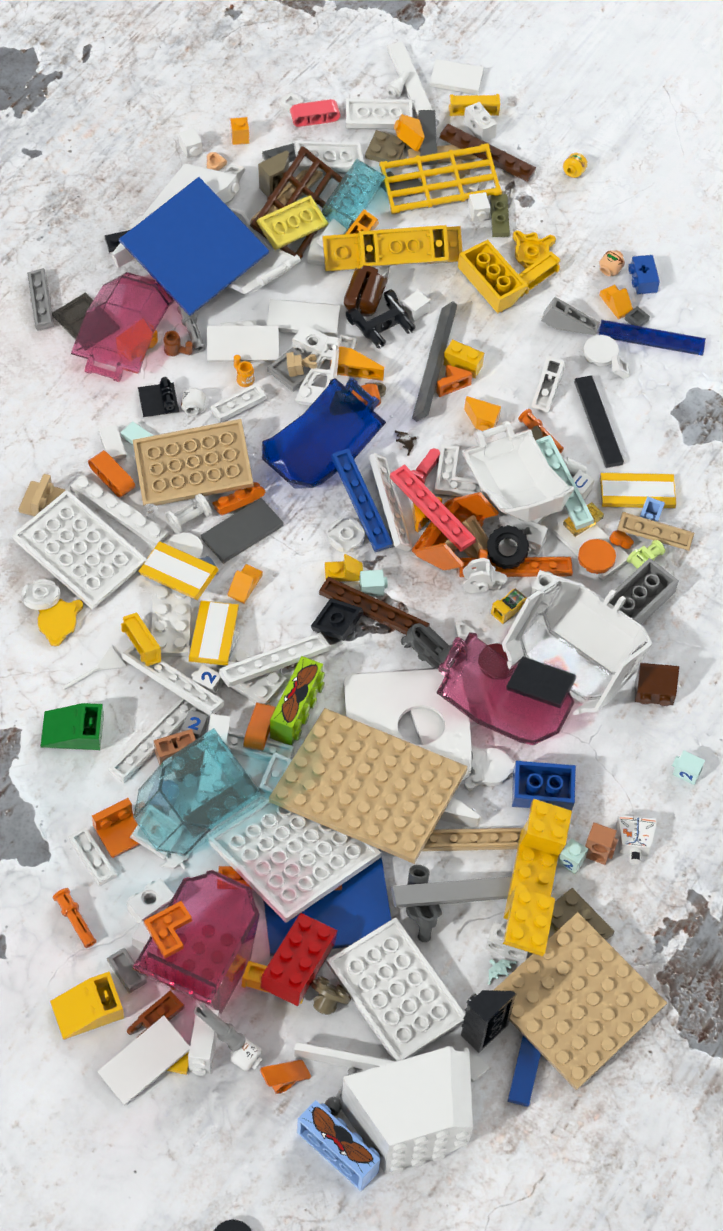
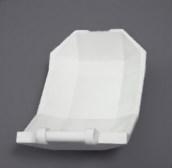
(265, 270)
(516, 474)

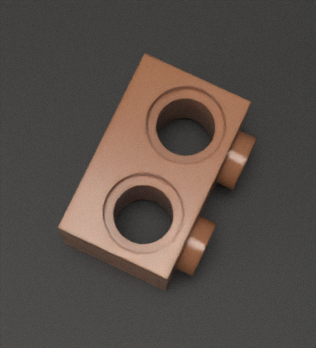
(169, 745)
(601, 843)

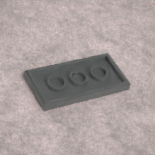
(242, 530)

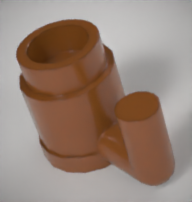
(173, 346)

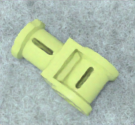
(641, 555)

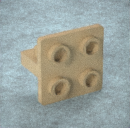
(39, 496)

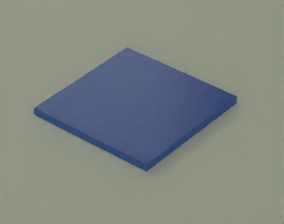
(194, 246)
(352, 911)

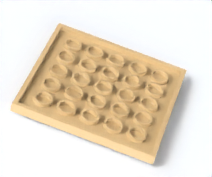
(579, 1001)

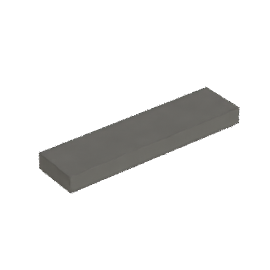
(428, 124)

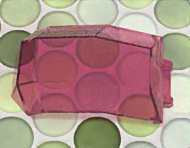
(121, 324)
(479, 690)

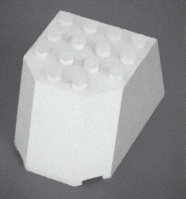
(412, 1107)

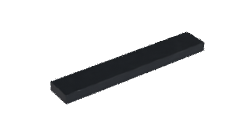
(598, 421)

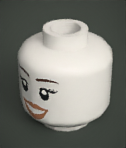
(247, 1056)

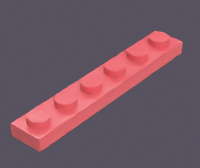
(432, 508)

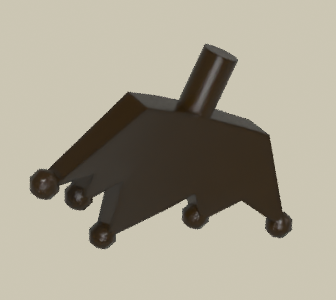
(406, 440)

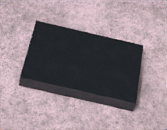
(541, 682)

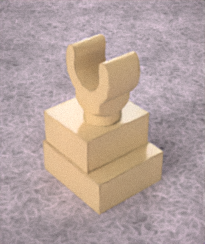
(295, 363)

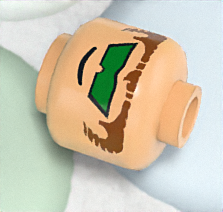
(611, 262)

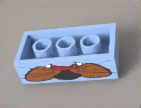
(338, 1144)

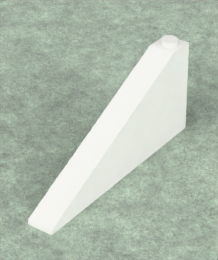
(221, 183)

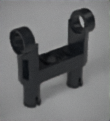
(373, 327)

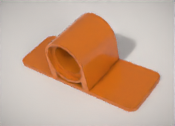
(285, 1075)

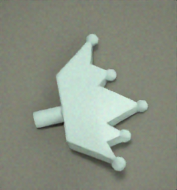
(499, 968)

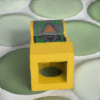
(508, 605)

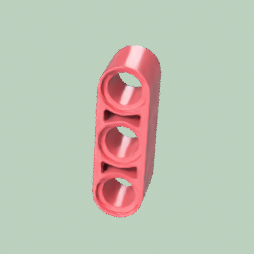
(315, 113)

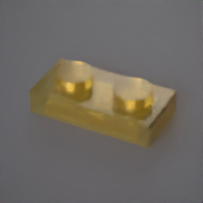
(596, 514)

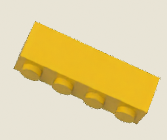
(491, 275)

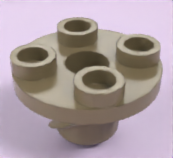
(328, 995)

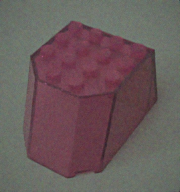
(214, 942)

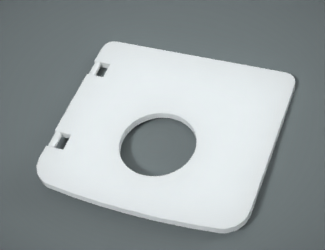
(386, 696)

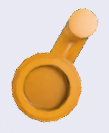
(245, 372)

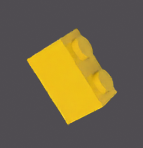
(463, 357)

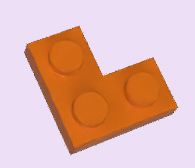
(163, 927)

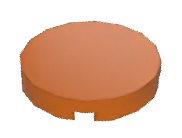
(596, 556)

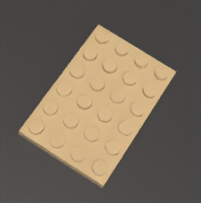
(193, 462)

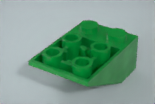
(73, 727)

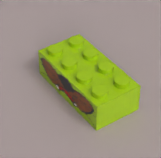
(297, 701)

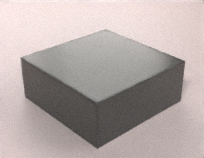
(637, 317)

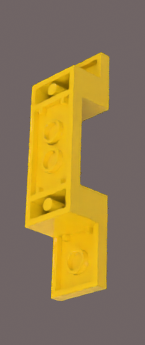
(392, 247)
(529, 896)

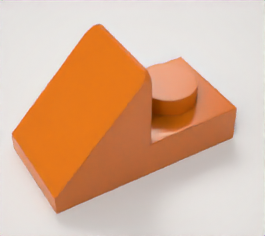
(454, 380)

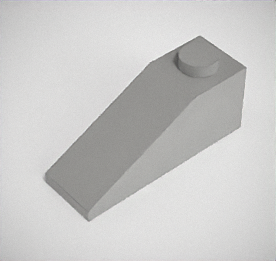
(567, 318)

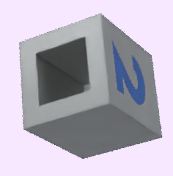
(197, 722)

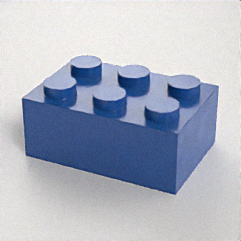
(544, 783)

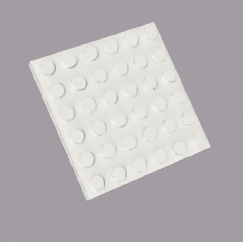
(290, 857)

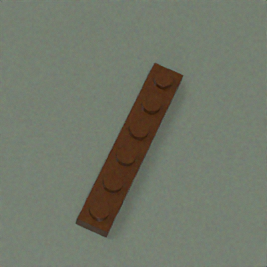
(500, 158)
(371, 606)

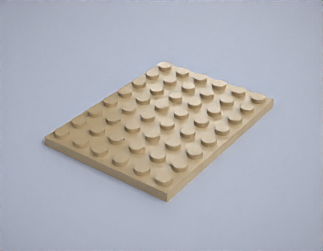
(368, 785)

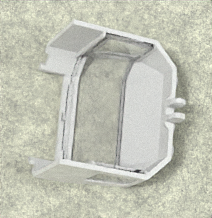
(582, 635)

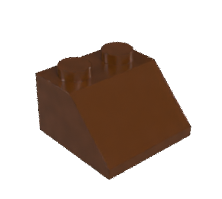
(656, 684)

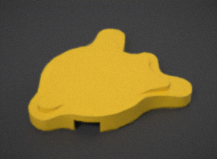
(530, 247)
(59, 620)

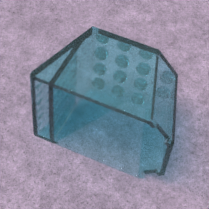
(195, 795)

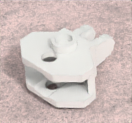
(482, 577)

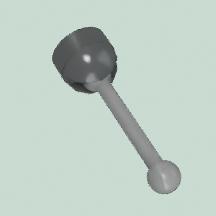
(334, 1102)

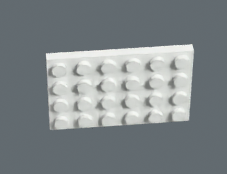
(79, 549)
(396, 990)

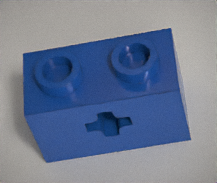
(644, 274)

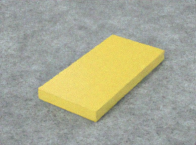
(292, 222)

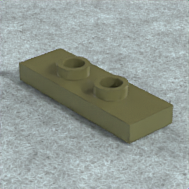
(499, 215)

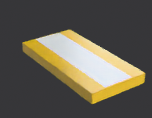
(633, 489)
(178, 570)
(213, 633)

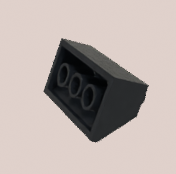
(486, 1016)

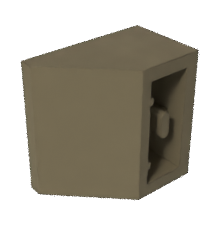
(272, 172)

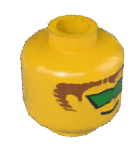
(575, 165)

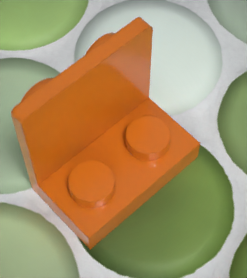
(115, 827)

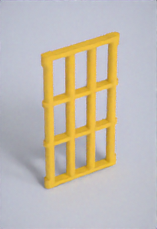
(437, 171)

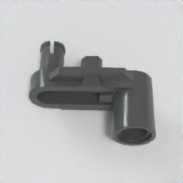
(427, 644)
(427, 915)

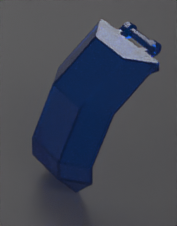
(329, 425)

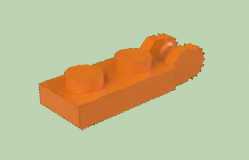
(238, 499)

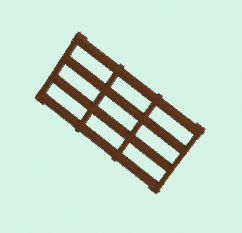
(300, 187)

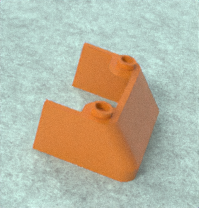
(432, 545)

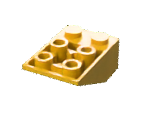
(87, 1006)

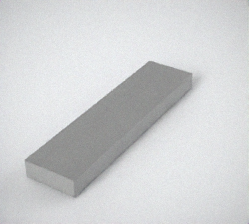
(40, 299)

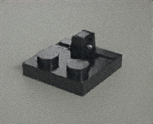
(337, 619)

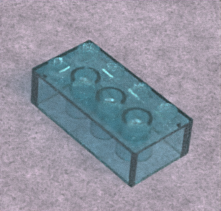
(353, 194)

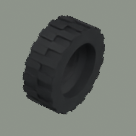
(504, 533)

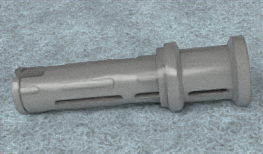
(194, 334)
(225, 1031)

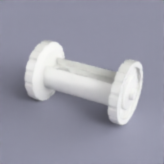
(199, 507)

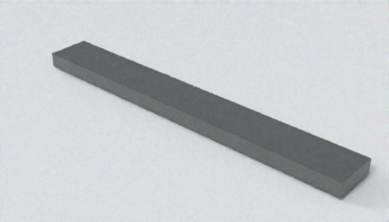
(434, 361)

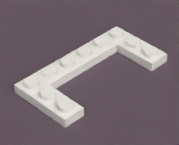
(447, 482)

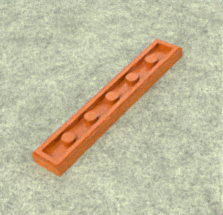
(530, 567)

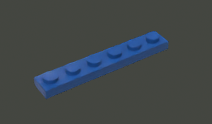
(361, 500)

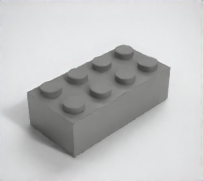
(645, 591)

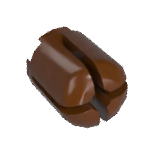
(365, 290)

